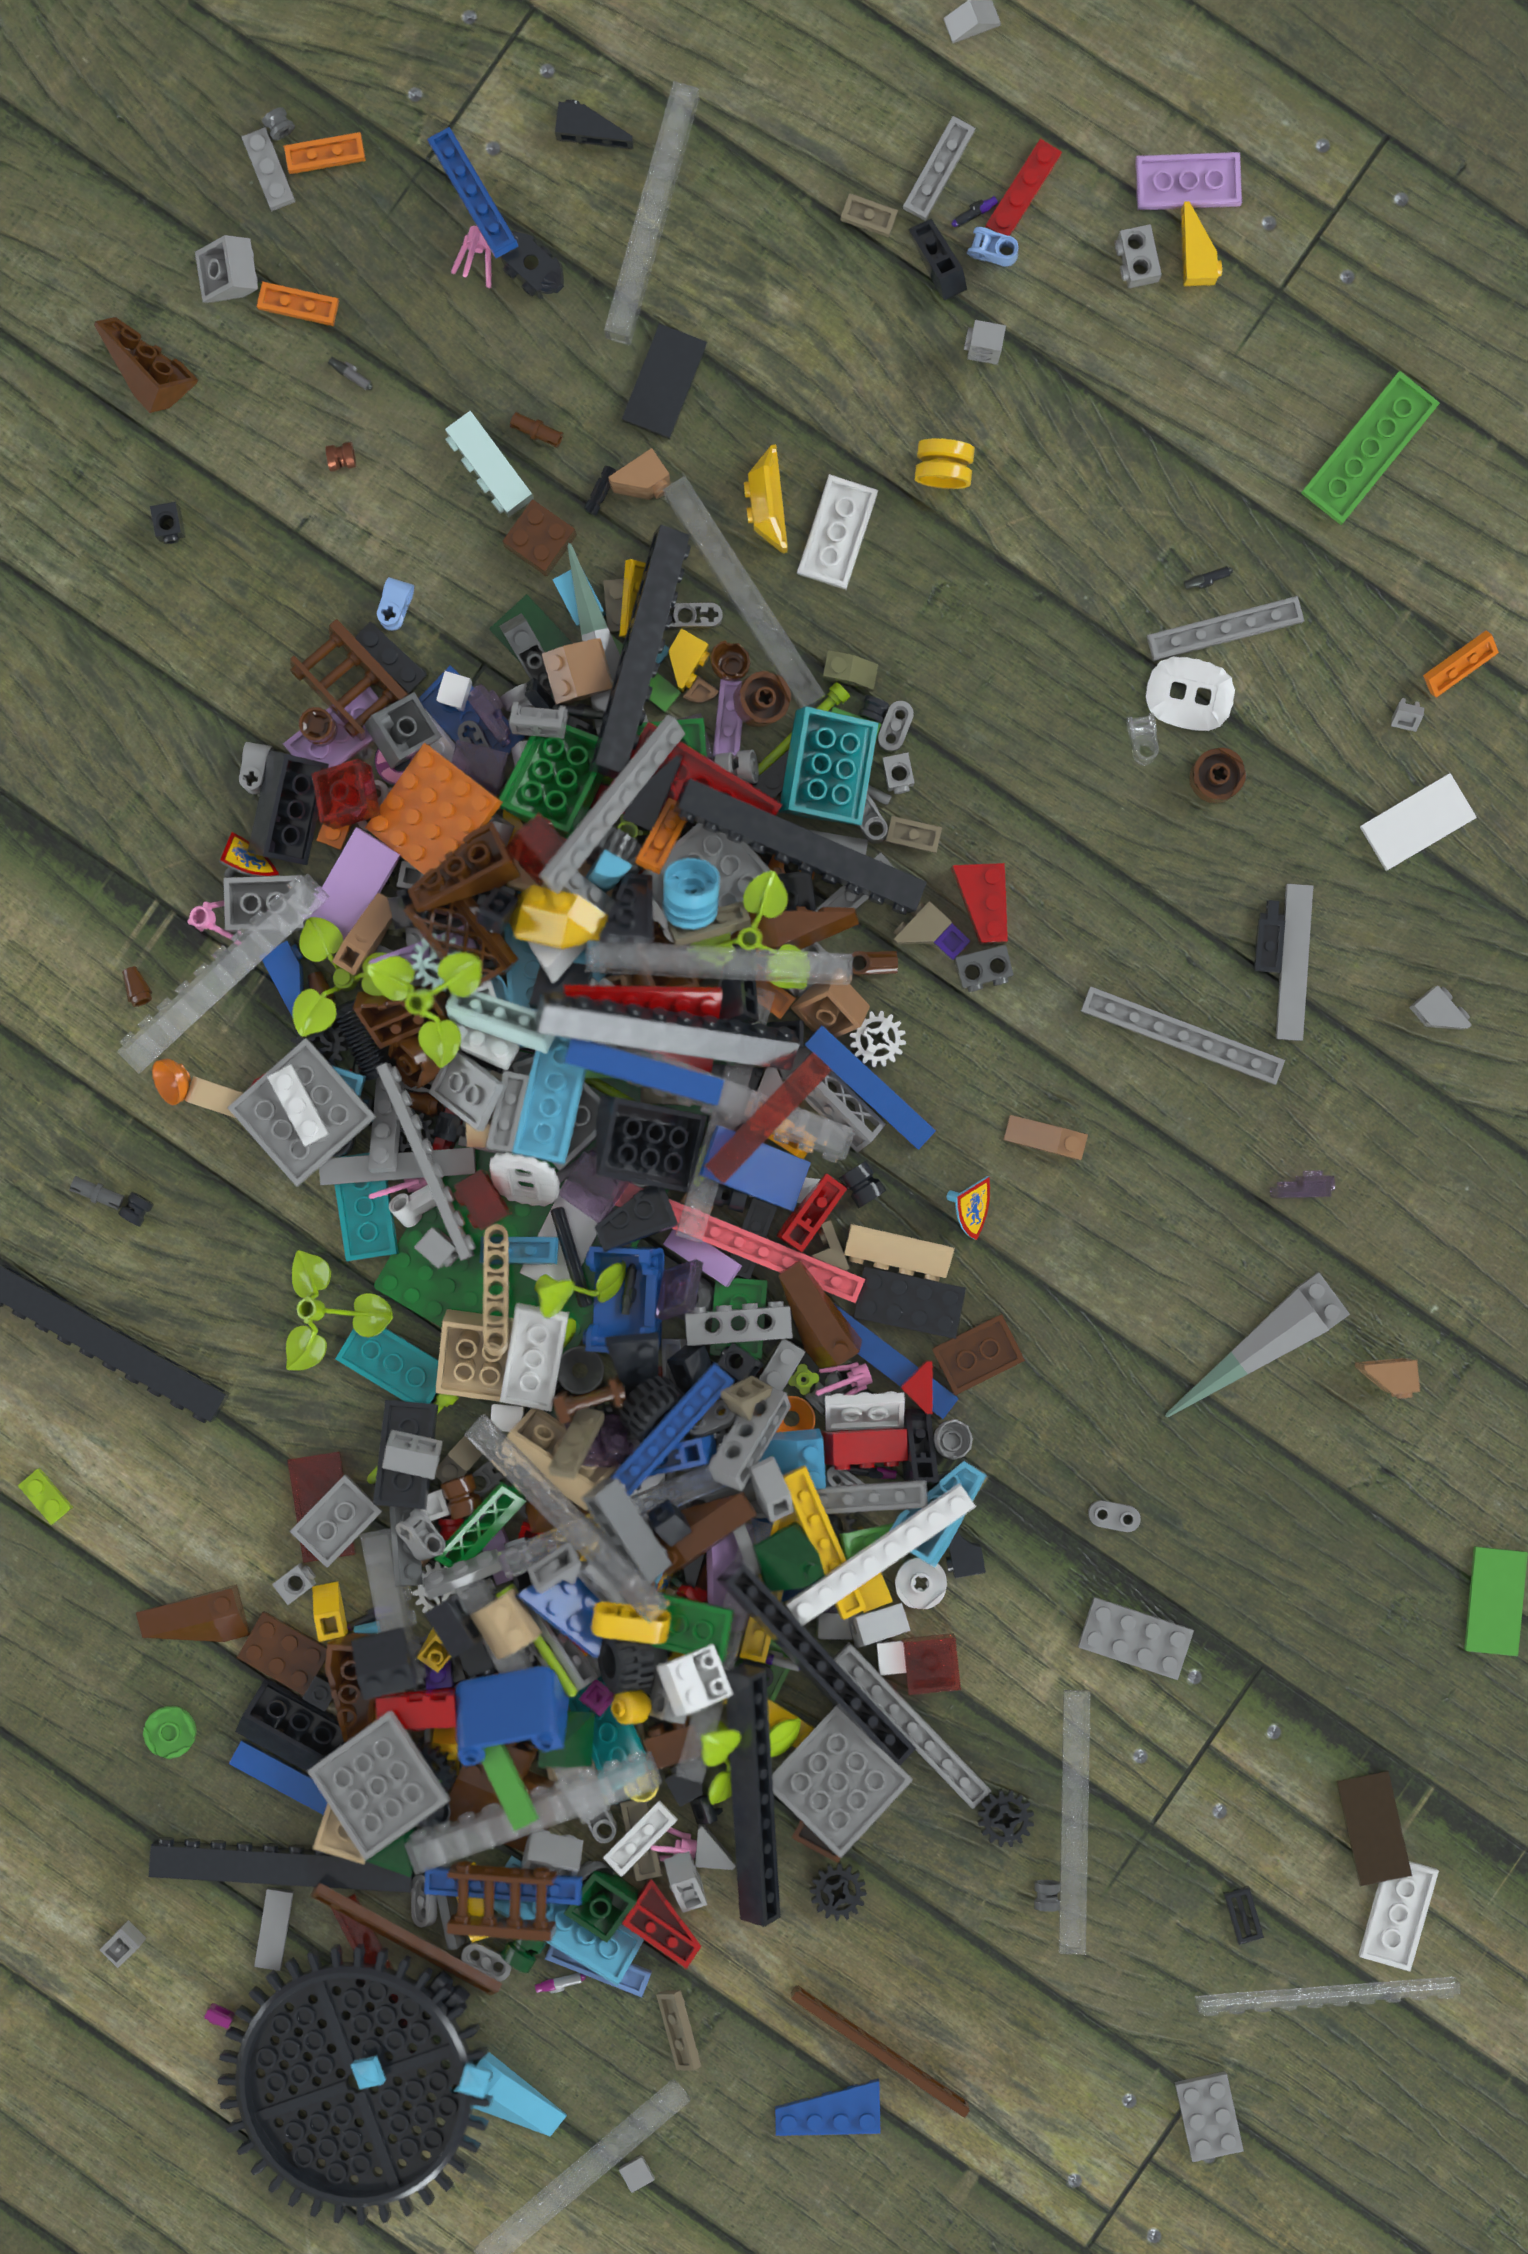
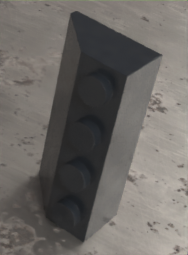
(286, 809)
(290, 1726)

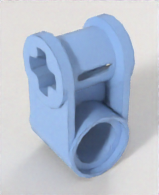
(991, 247)
(395, 599)

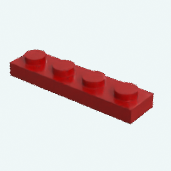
(1024, 188)

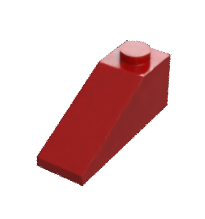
(811, 1213)

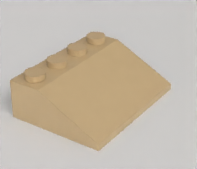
(464, 1363)

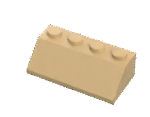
(898, 1251)
(539, 1438)

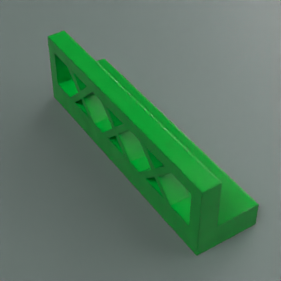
(485, 1529)

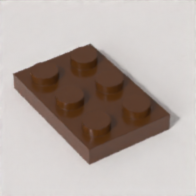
(978, 1354)
(283, 1653)

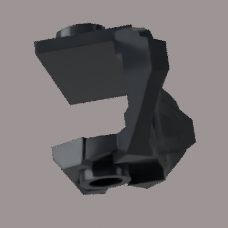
(545, 278)

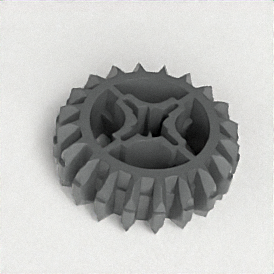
(619, 844)

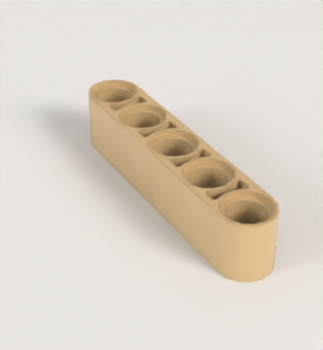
(211, 1095)
(491, 1278)

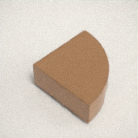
(700, 692)

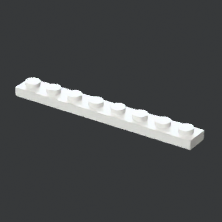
(880, 1554)

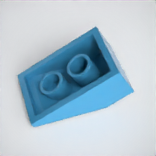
(799, 1449)

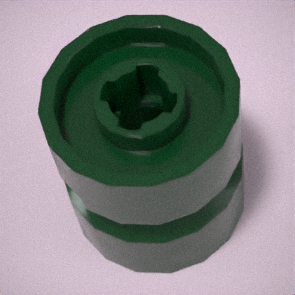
(521, 1953)

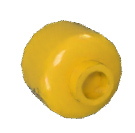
(631, 1707)

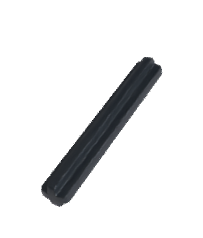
(570, 1255)

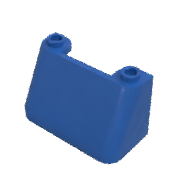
(607, 1315)
(509, 1710)

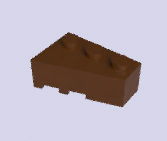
(390, 1019)

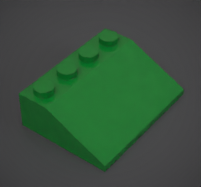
(554, 780)

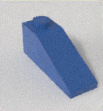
(286, 972)
(687, 1455)

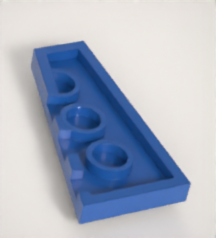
(833, 2113)

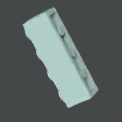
(489, 464)
(498, 1019)

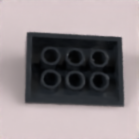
(647, 1143)

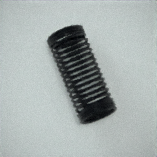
(360, 1045)

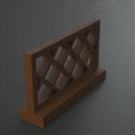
(491, 944)

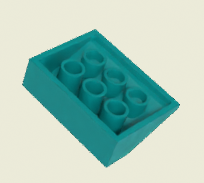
(828, 766)

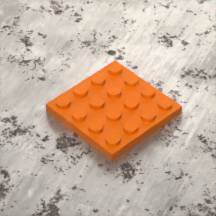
(431, 810)

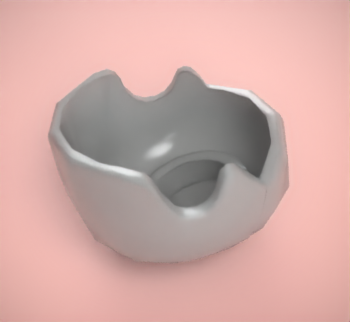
(953, 1439)

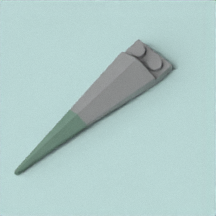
(592, 627)
(1298, 1319)

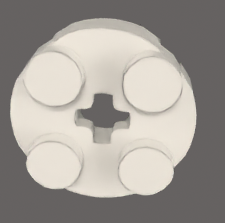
(918, 1597)

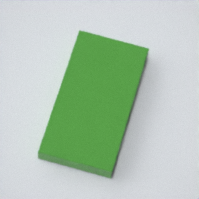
(1495, 1601)

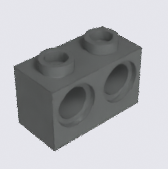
(982, 961)

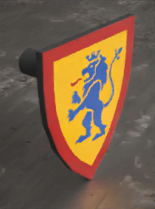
(238, 859)

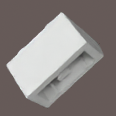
(694, 1680)

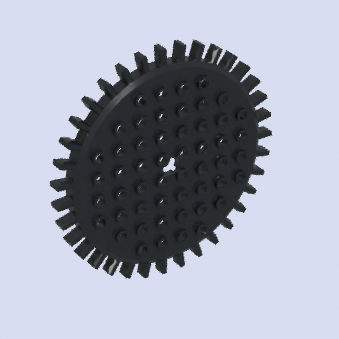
(301, 2165)

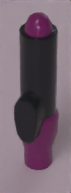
(876, 1472)

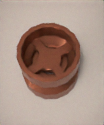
(340, 456)

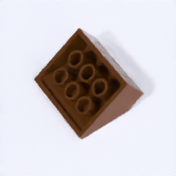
(475, 1791)

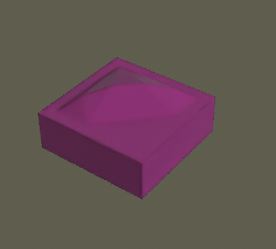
(597, 1697)
(219, 2015)

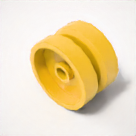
(944, 463)

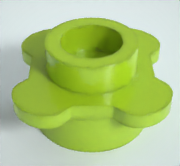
(811, 1378)

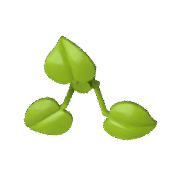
(762, 896)
(317, 942)
(462, 977)
(555, 1293)
(303, 1344)
(723, 1741)

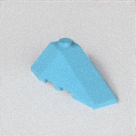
(935, 1547)
(518, 2100)

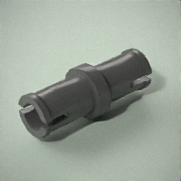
(96, 1193)

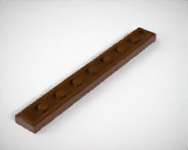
(405, 1939)
(880, 2051)

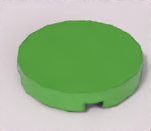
(169, 1732)

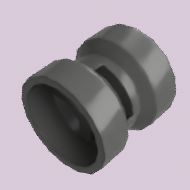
(1047, 1895)

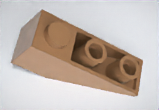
(365, 935)

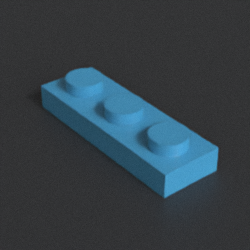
(527, 1250)

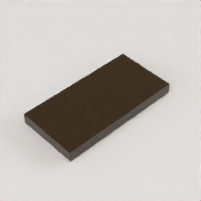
(1374, 1828)

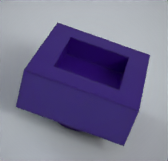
(952, 941)
(440, 1680)

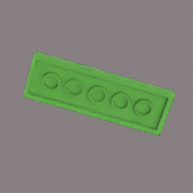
(1370, 448)

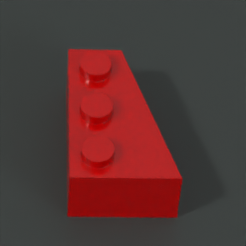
(985, 899)
(865, 1447)
(420, 1708)
(661, 1925)

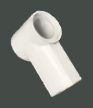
(410, 1208)

